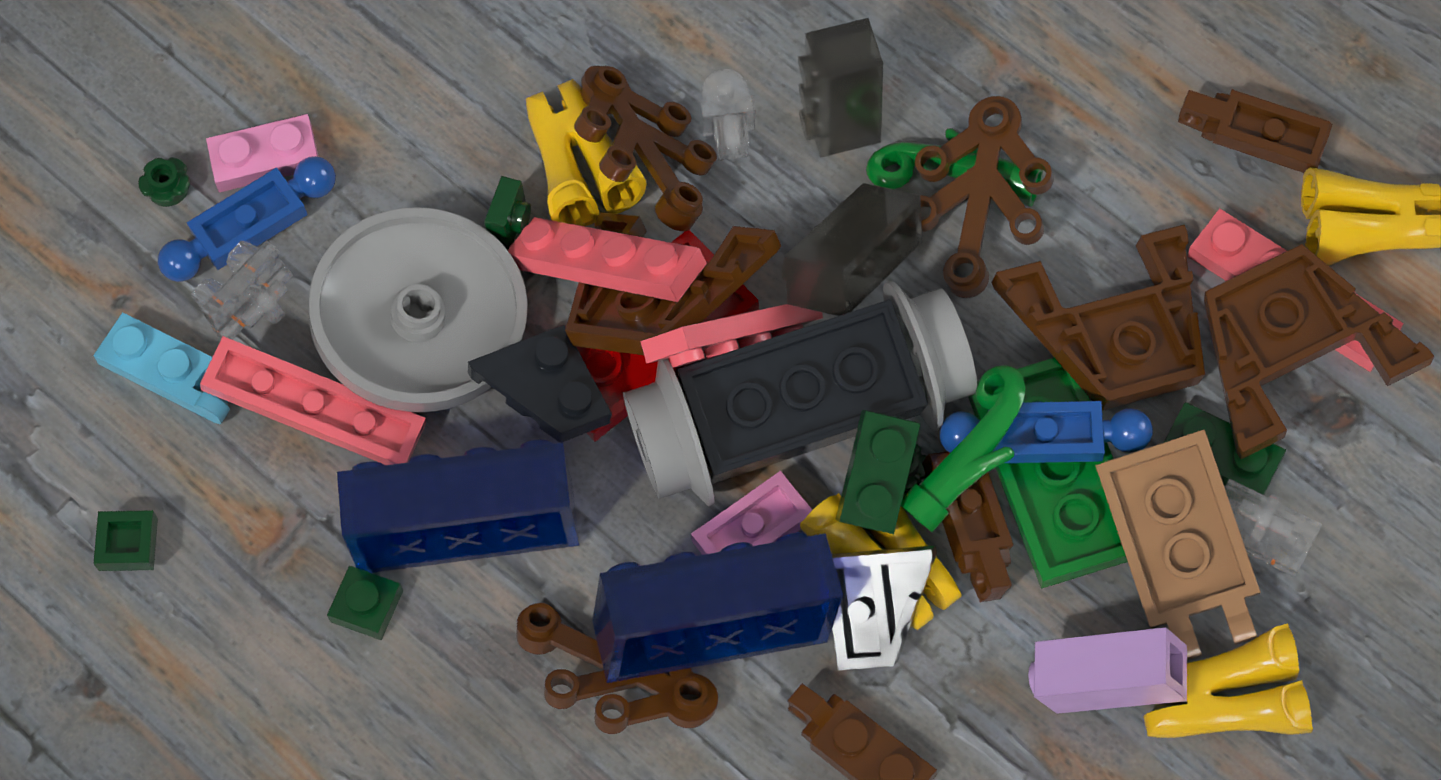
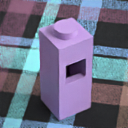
(1110, 671)

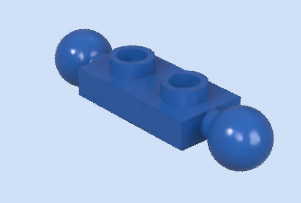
(247, 216)
(1059, 432)

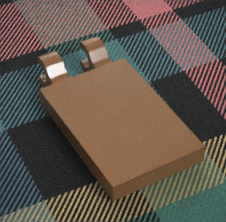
(1181, 537)

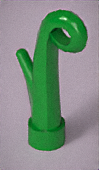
(905, 153)
(975, 453)

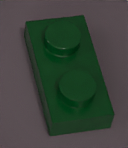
(877, 471)
(1252, 471)

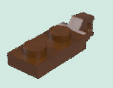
(1258, 128)
(978, 535)
(854, 741)

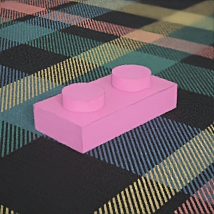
(252, 152)
(756, 518)

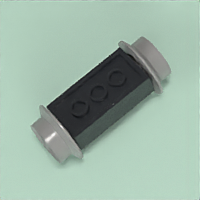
(800, 391)

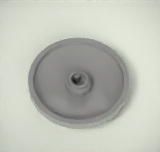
(411, 303)

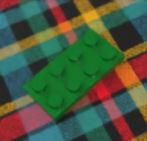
(1059, 504)

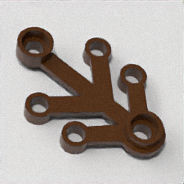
(608, 92)
(980, 186)
(665, 688)

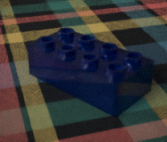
(458, 507)
(715, 606)

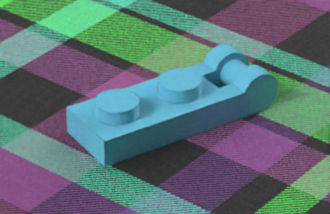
(160, 366)

